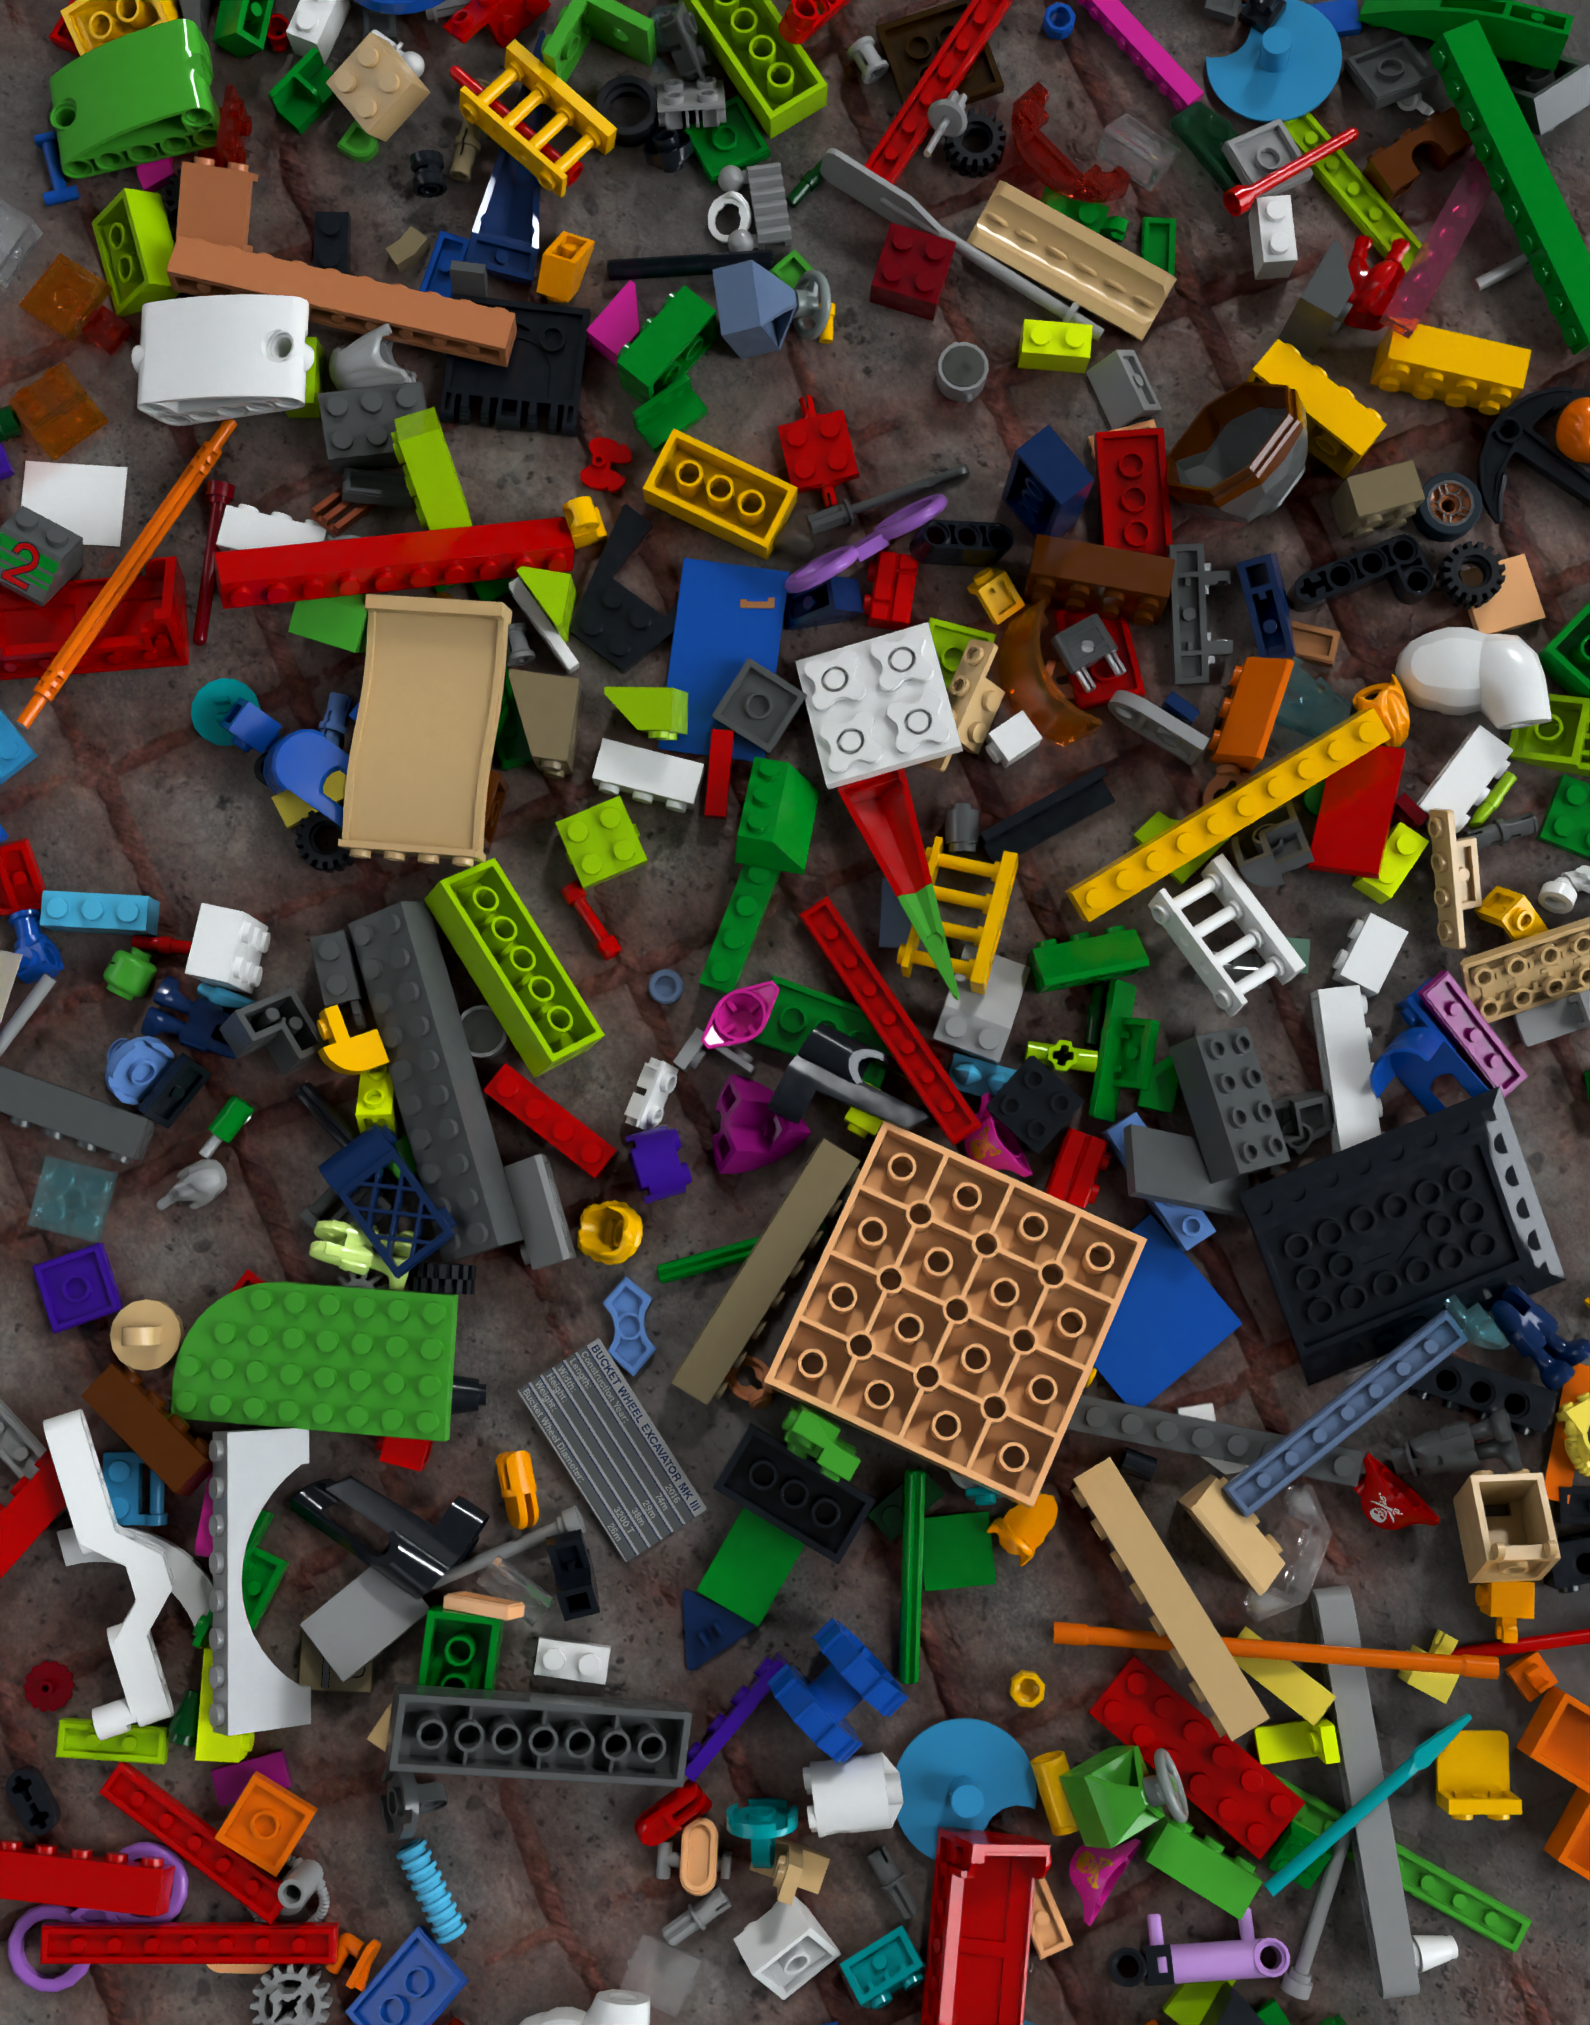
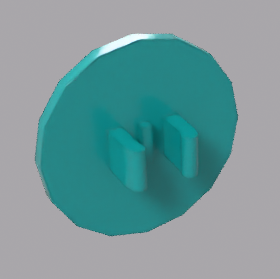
(214, 703)

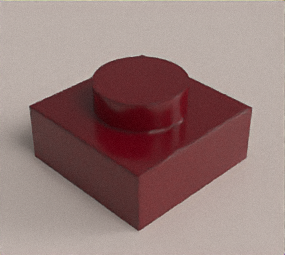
(1408, 812)

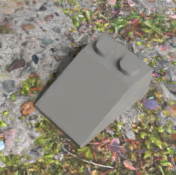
(980, 1022)

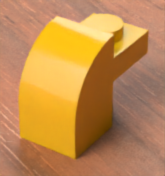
(349, 1054)

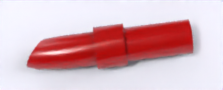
(162, 944)

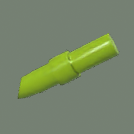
(1492, 800)

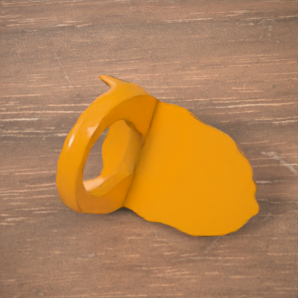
(1390, 706)
(1026, 1528)

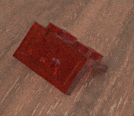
(232, 131)

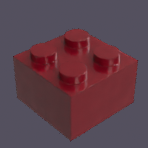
(912, 271)

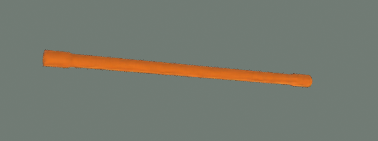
(1466, 1665)

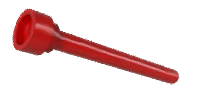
(553, 155)
(1240, 197)
(1527, 1644)

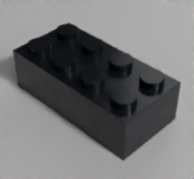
(793, 1494)

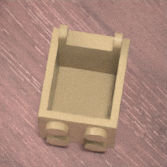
(1512, 1545)

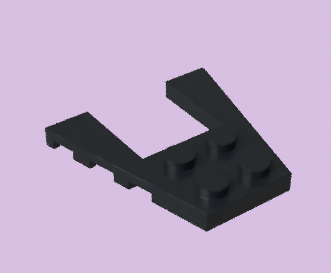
(612, 617)

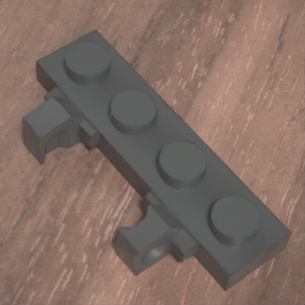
(1189, 641)

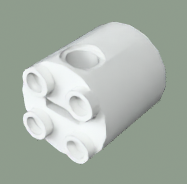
(853, 1795)

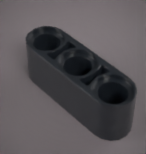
(961, 543)

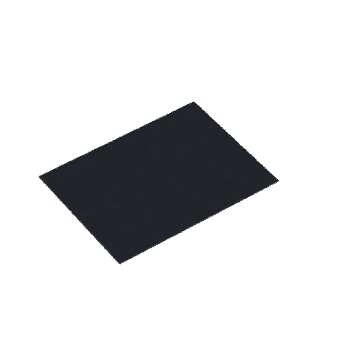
(1395, 1228)

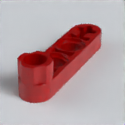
(803, 20)

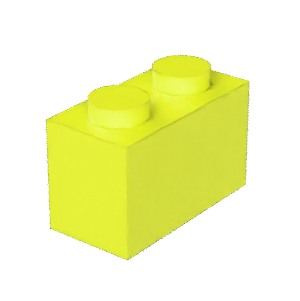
(1055, 346)
(1400, 855)

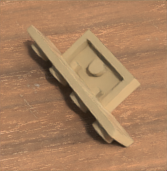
(972, 699)
(1456, 876)

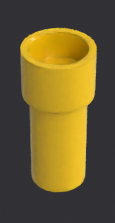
(827, 335)

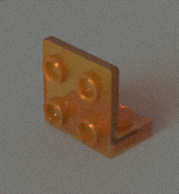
(57, 411)

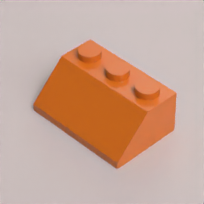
(1250, 712)

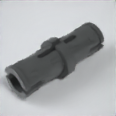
(1504, 831)

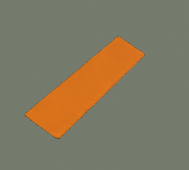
(1560, 1469)

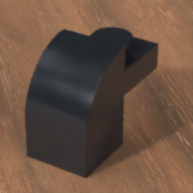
(573, 1575)

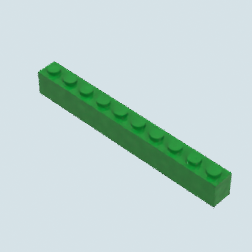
(1518, 176)

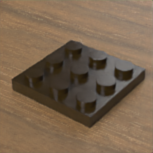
(915, 40)

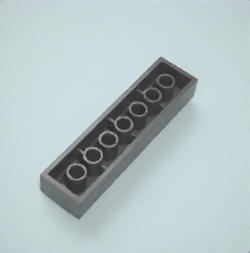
(537, 1736)

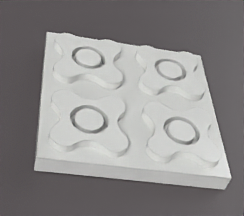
(878, 706)

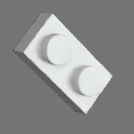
(572, 1660)

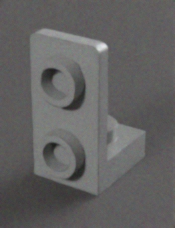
(693, 1054)

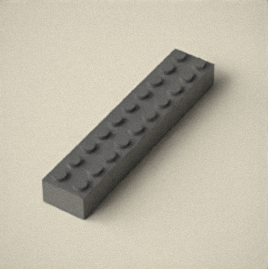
(435, 1077)

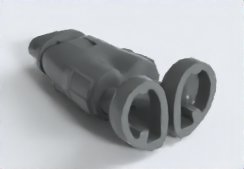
(1454, 1447)

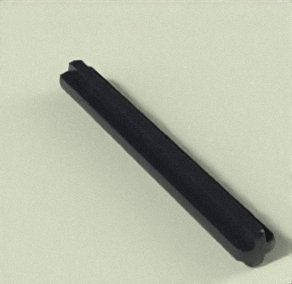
(683, 264)

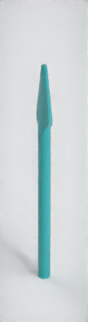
(1419, 1759)

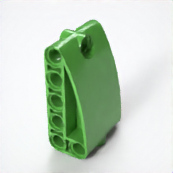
(135, 101)

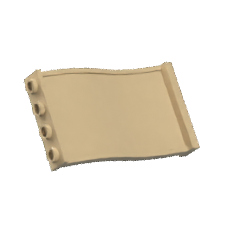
(425, 729)

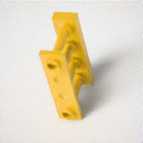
(548, 90)
(992, 905)

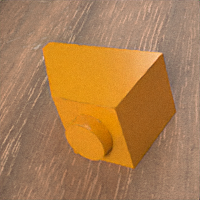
(564, 266)

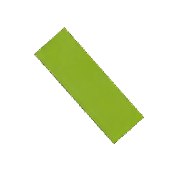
(139, 1745)

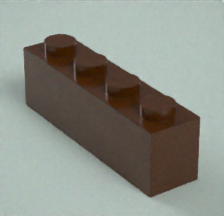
(150, 1429)

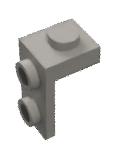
(1554, 1019)

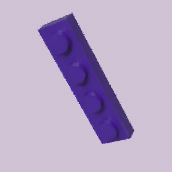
(724, 1726)

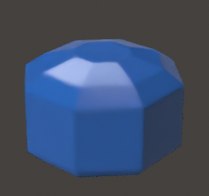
(1058, 21)

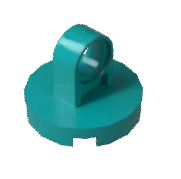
(762, 1823)

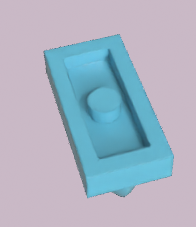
(978, 1076)

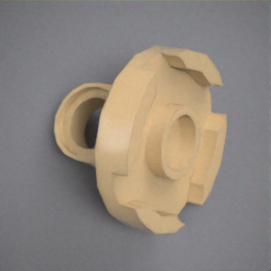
(146, 1334)

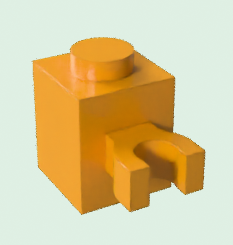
(1507, 1603)

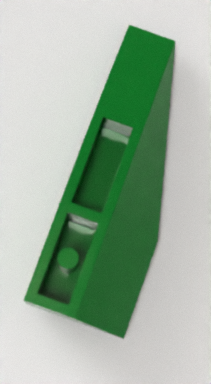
(1511, 27)

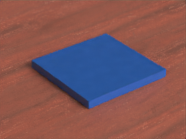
(1162, 1322)

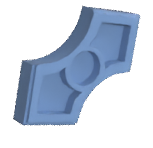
(628, 1309)

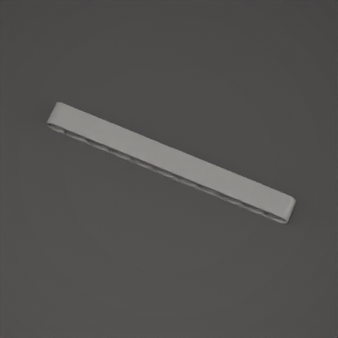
(1360, 1773)

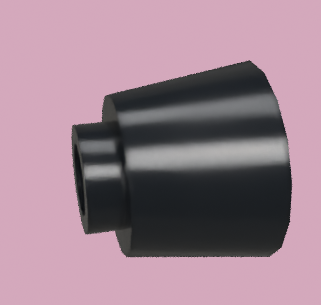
(467, 1395)

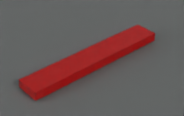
(192, 1840)

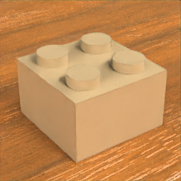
(378, 87)

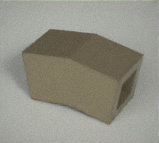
(408, 250)

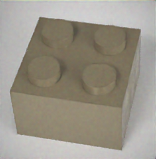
(1377, 500)

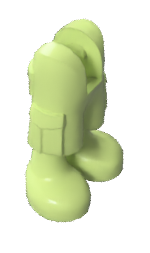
(355, 1251)

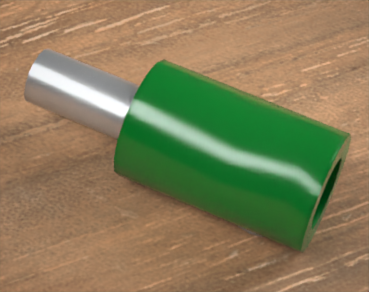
(227, 1124)

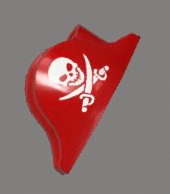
(1389, 1500)

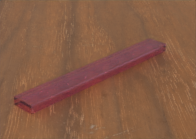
(1438, 250)

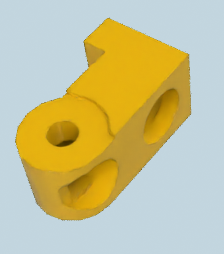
(584, 521)

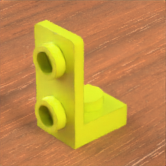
(376, 1100)
(1296, 1741)

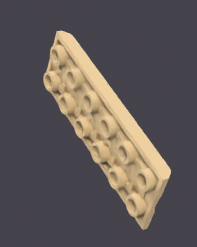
(1071, 260)
(1529, 971)

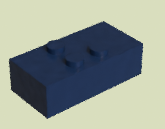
(1047, 485)

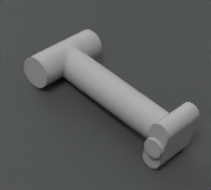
(668, 1859)

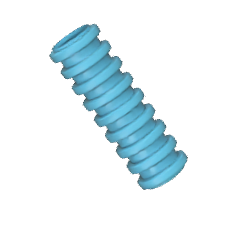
(431, 1891)

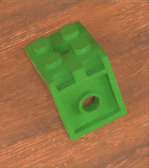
(604, 21)

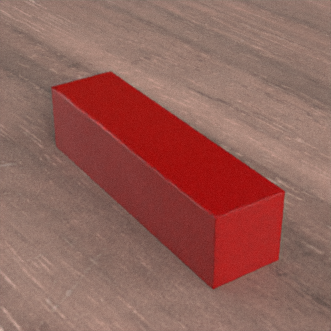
(719, 774)

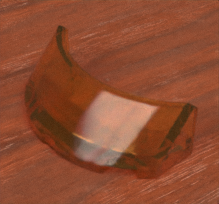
(1030, 686)

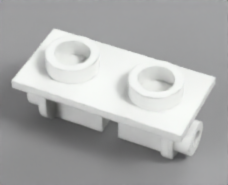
(659, 1080)

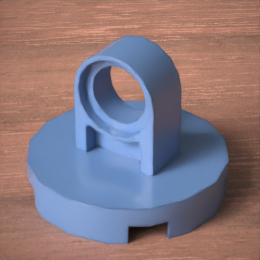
(136, 1067)

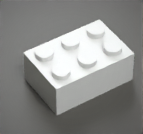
(227, 949)

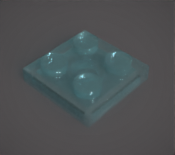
(72, 1199)

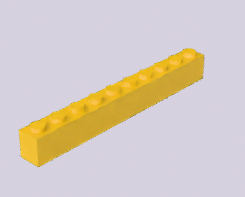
(1228, 814)

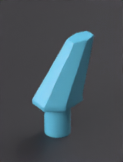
(223, 997)

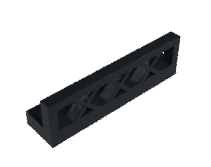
(1047, 816)

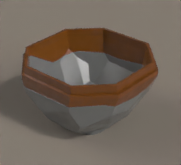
(1241, 453)

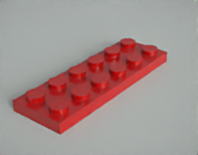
(1212, 1769)

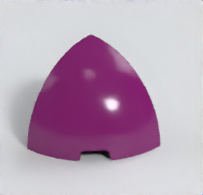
(749, 1132)

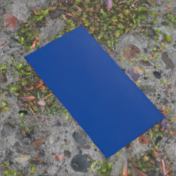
(715, 641)

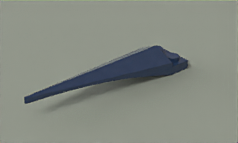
(508, 218)

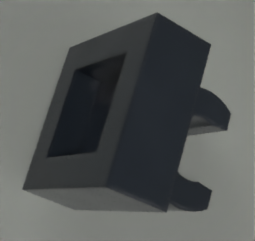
(1262, 13)

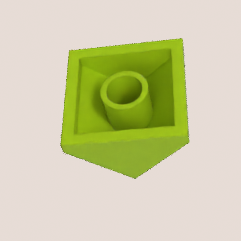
(553, 594)

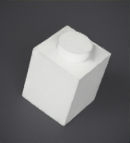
(1012, 740)

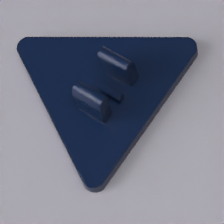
(709, 1628)

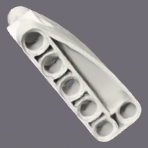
(222, 357)

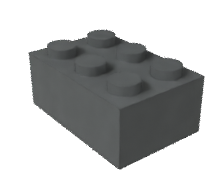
(361, 423)

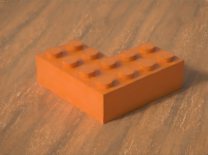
(1561, 1741)

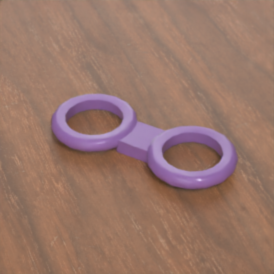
(894, 526)
(55, 1983)

